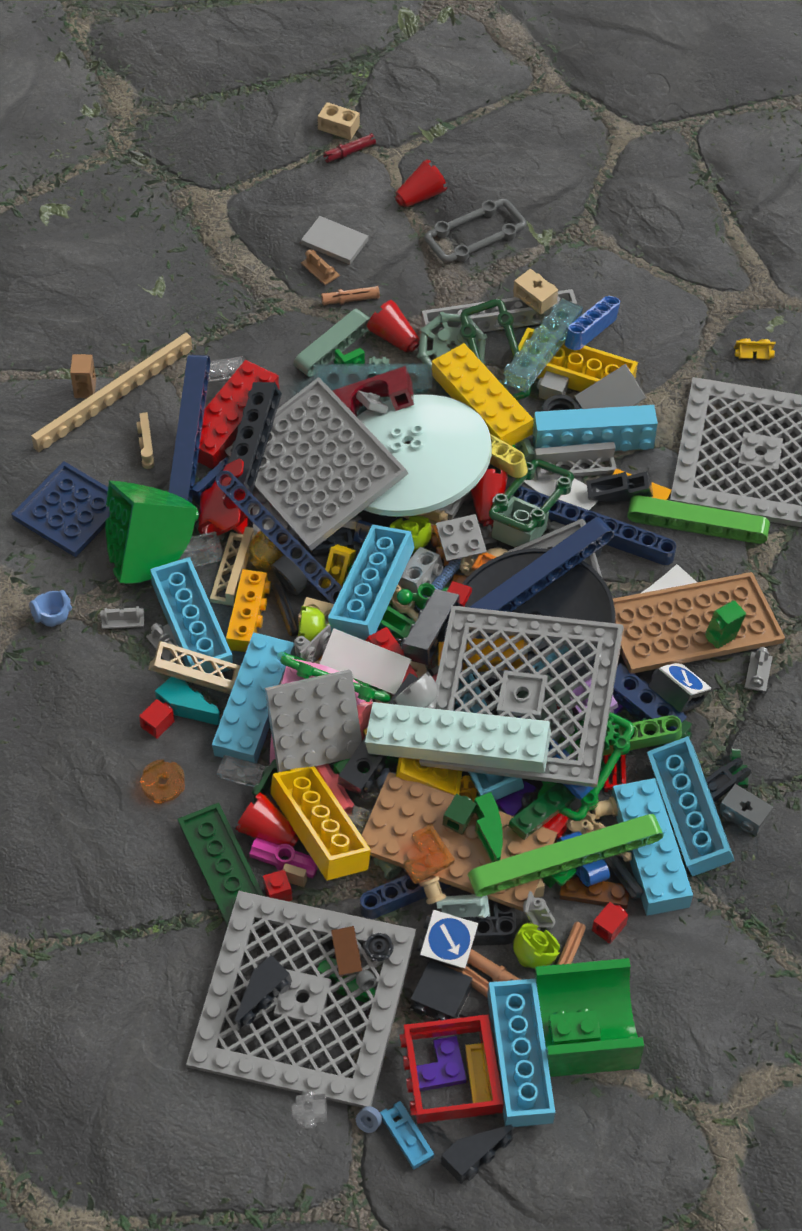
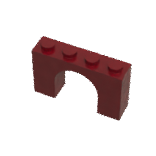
(391, 384)

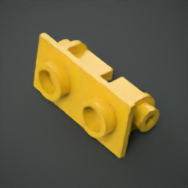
(746, 347)

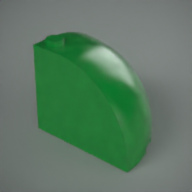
(145, 529)

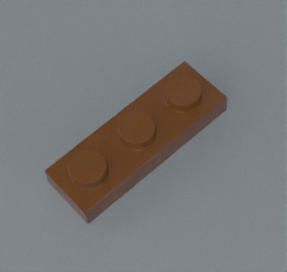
(596, 894)

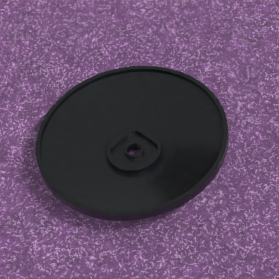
(574, 595)

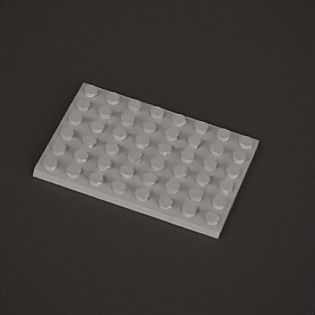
(322, 464)

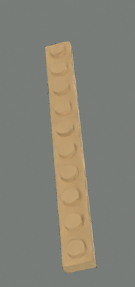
(110, 393)

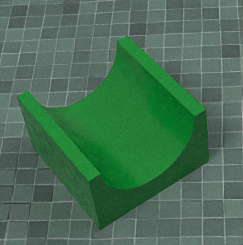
(597, 987)

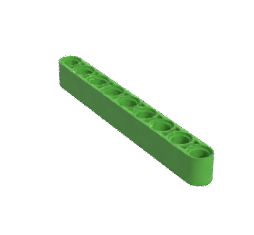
(565, 855)

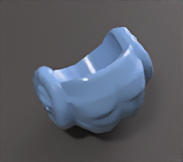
(51, 608)

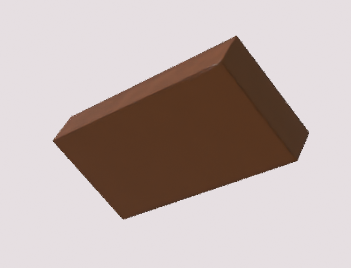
(346, 951)

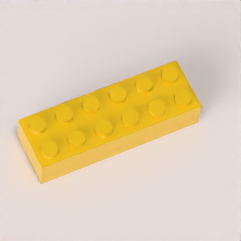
(582, 366)
(473, 384)
(320, 822)

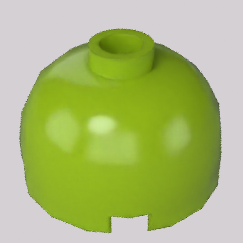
(419, 527)
(311, 622)
(535, 947)

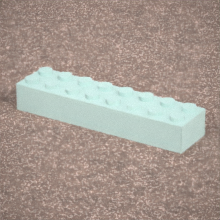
(458, 737)

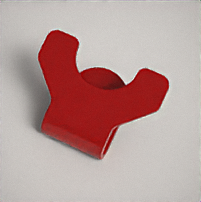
(219, 512)

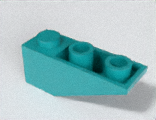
(187, 702)

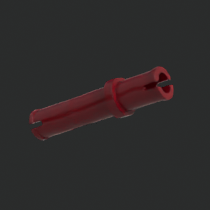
(342, 151)

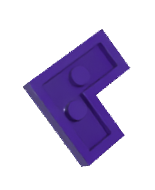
(447, 1069)

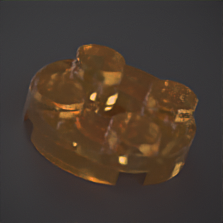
(162, 792)

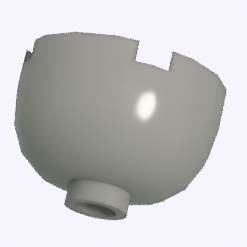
(419, 693)

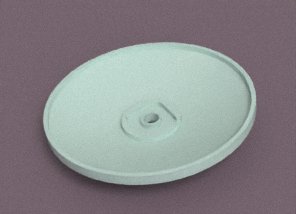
(443, 460)

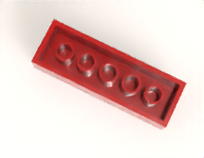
(226, 412)

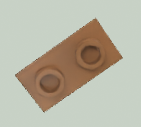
(319, 267)

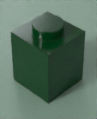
(459, 813)

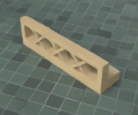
(242, 557)
(192, 675)

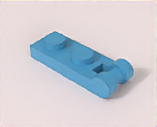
(407, 1135)

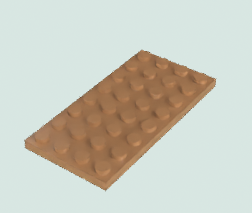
(672, 622)
(410, 806)

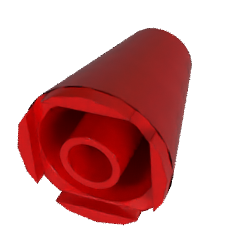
(421, 185)
(393, 327)
(484, 491)
(266, 823)

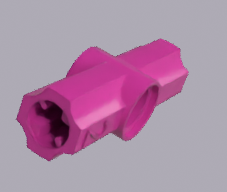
(271, 854)

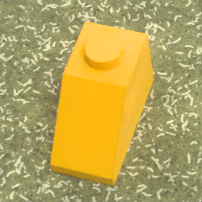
(338, 563)

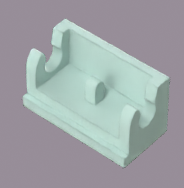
(465, 906)

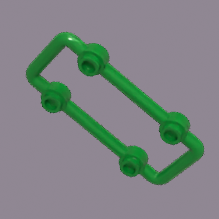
(304, 670)
(591, 800)

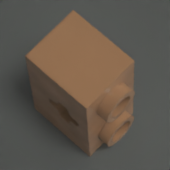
(83, 375)

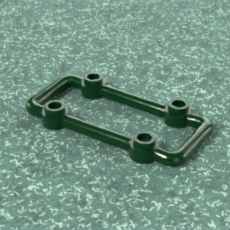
(504, 319)
(537, 516)

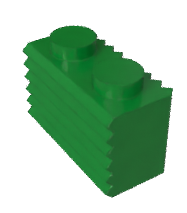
(725, 624)

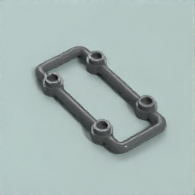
(488, 209)

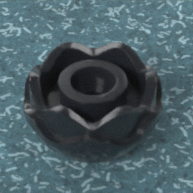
(376, 940)

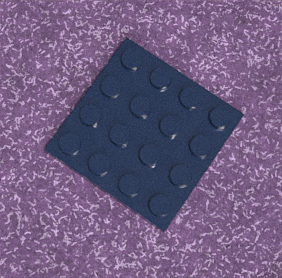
(66, 509)

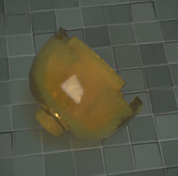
(263, 551)

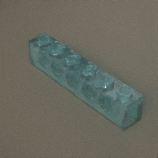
(541, 346)
(422, 370)

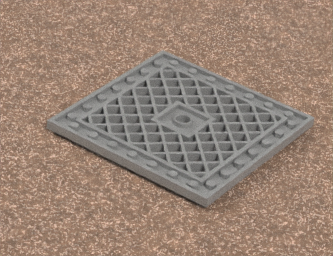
(748, 460)
(544, 628)
(295, 1078)

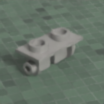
(122, 618)
(758, 670)
(538, 912)

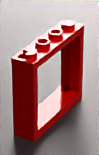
(444, 1028)

